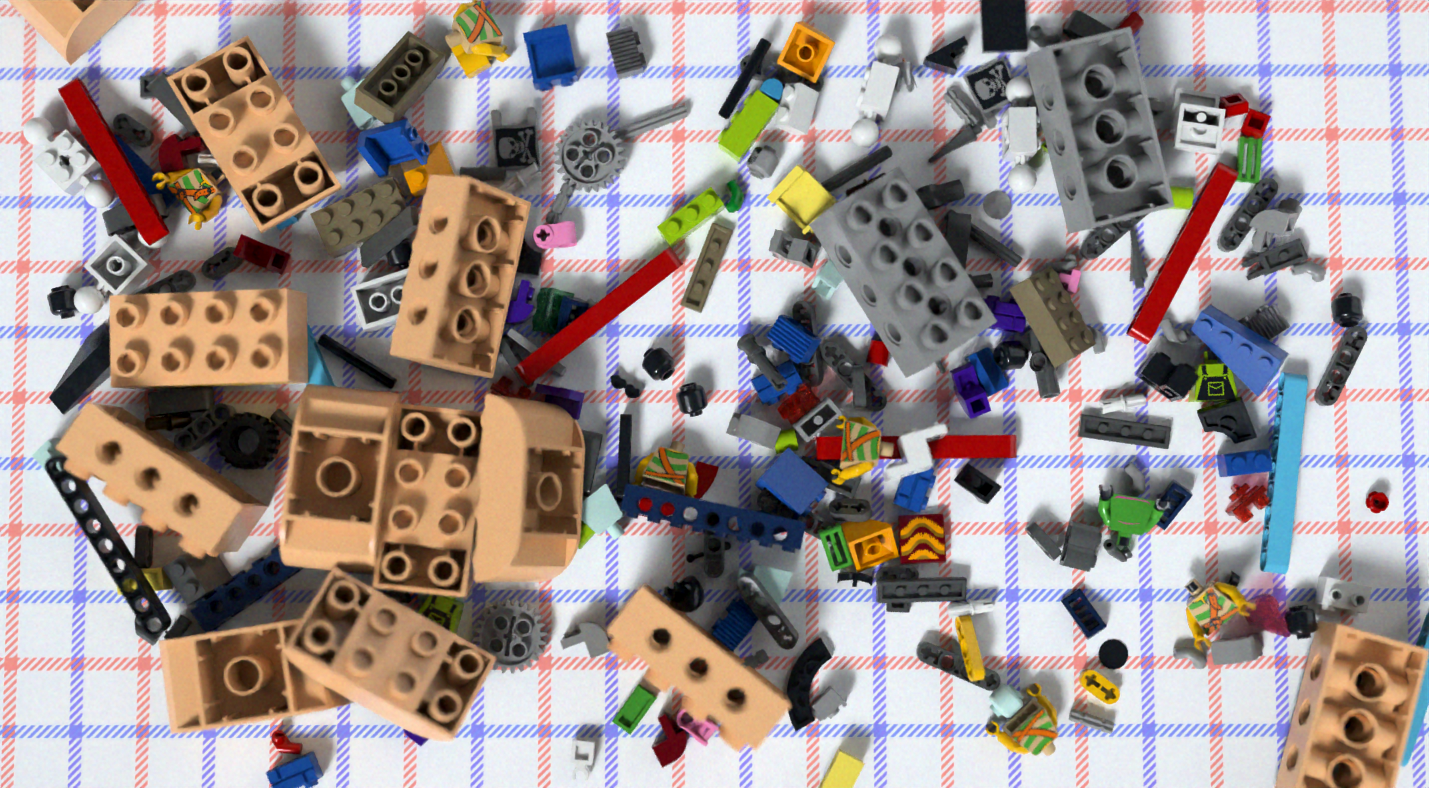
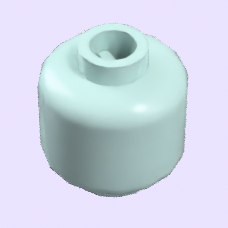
(1005, 700)

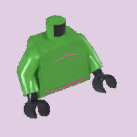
(1129, 514)

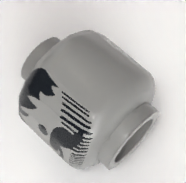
(762, 162)

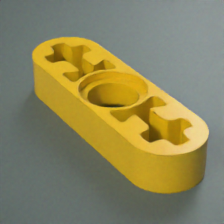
(969, 648)

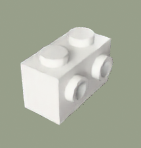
(796, 108)
(1342, 594)

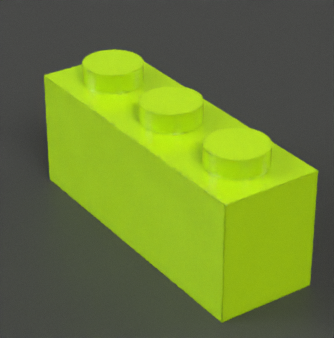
(747, 125)
(691, 217)

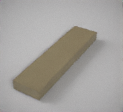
(706, 267)

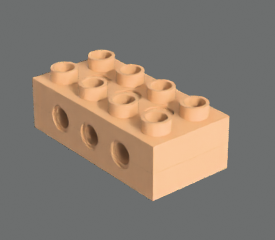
(460, 276)
(163, 480)
(1377, 709)
(741, 719)

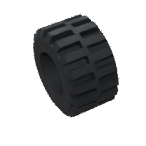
(230, 437)

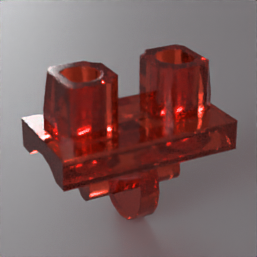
(503, 386)
(798, 404)
(1254, 495)

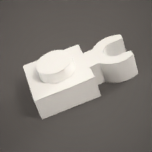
(582, 754)

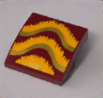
(921, 538)

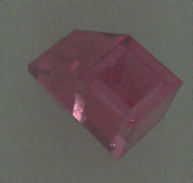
(1267, 615)

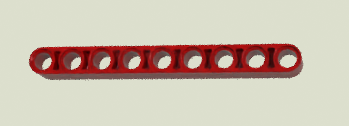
(114, 161)
(1182, 253)
(598, 316)
(945, 448)

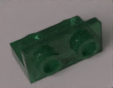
(548, 310)

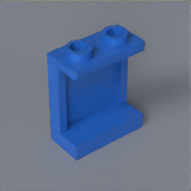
(551, 57)
(391, 145)
(793, 483)

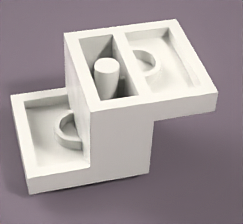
(1196, 121)
(914, 451)

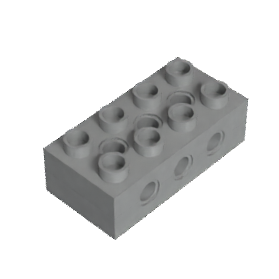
(1121, 115)
(902, 272)

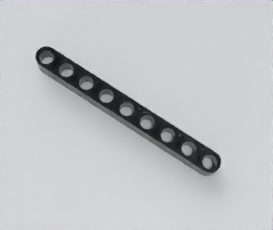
(119, 549)

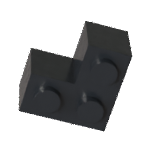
(1166, 378)

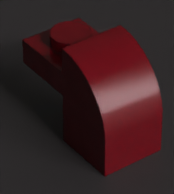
(174, 152)
(261, 254)
(674, 745)

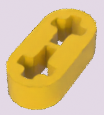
(1102, 682)

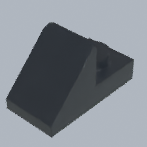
(942, 60)
(977, 484)

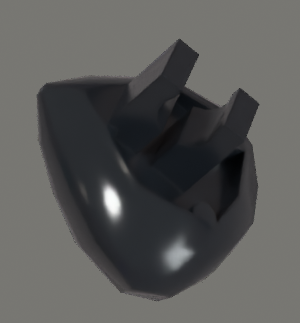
(686, 595)

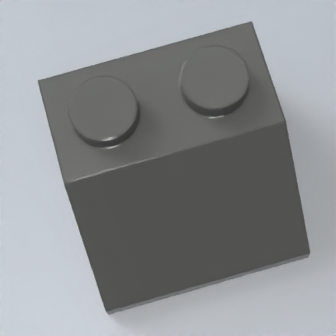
(197, 576)

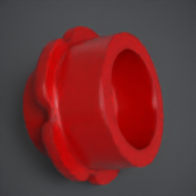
(1382, 505)

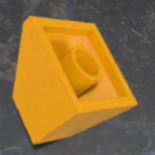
(806, 51)
(418, 175)
(869, 543)

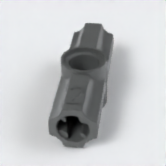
(935, 195)
(1047, 375)

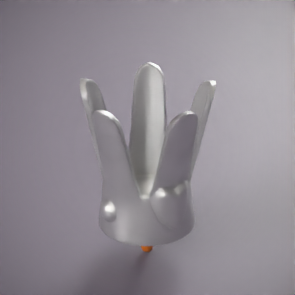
(905, 70)

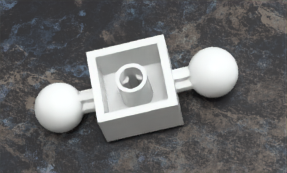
(878, 91)
(1020, 134)
(64, 150)
(106, 269)

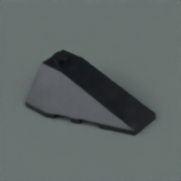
(85, 372)

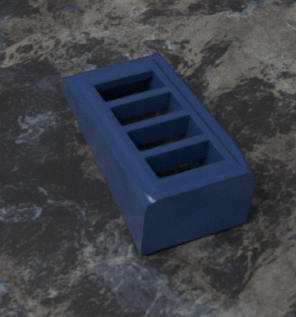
(566, 309)
(1181, 502)
(1077, 618)

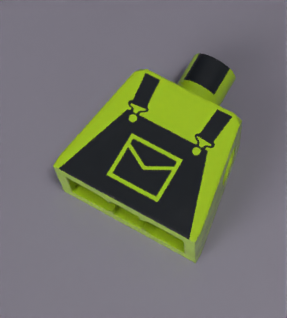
(1215, 381)
(443, 611)

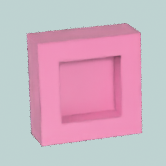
(1070, 280)

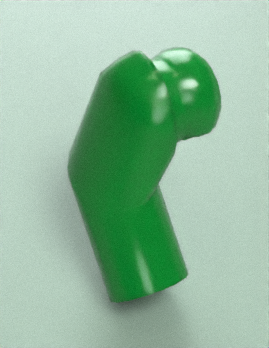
(737, 197)

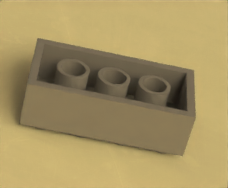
(399, 79)
(358, 217)
(1053, 316)

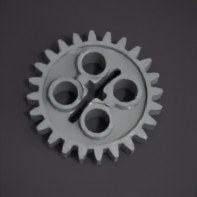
(578, 140)
(530, 640)

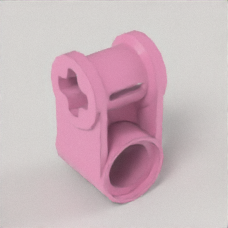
(558, 235)
(697, 728)

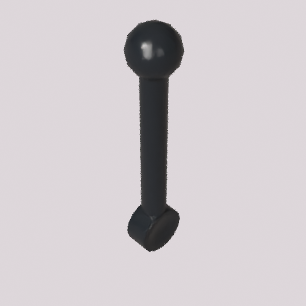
(690, 558)

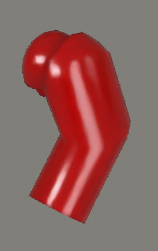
(284, 745)

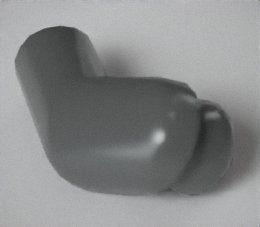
(1040, 39)
(1114, 551)
(151, 639)

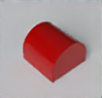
(1131, 20)
(1234, 104)
(1255, 124)
(878, 354)

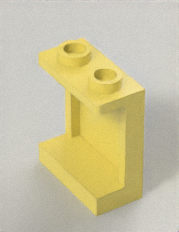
(802, 198)

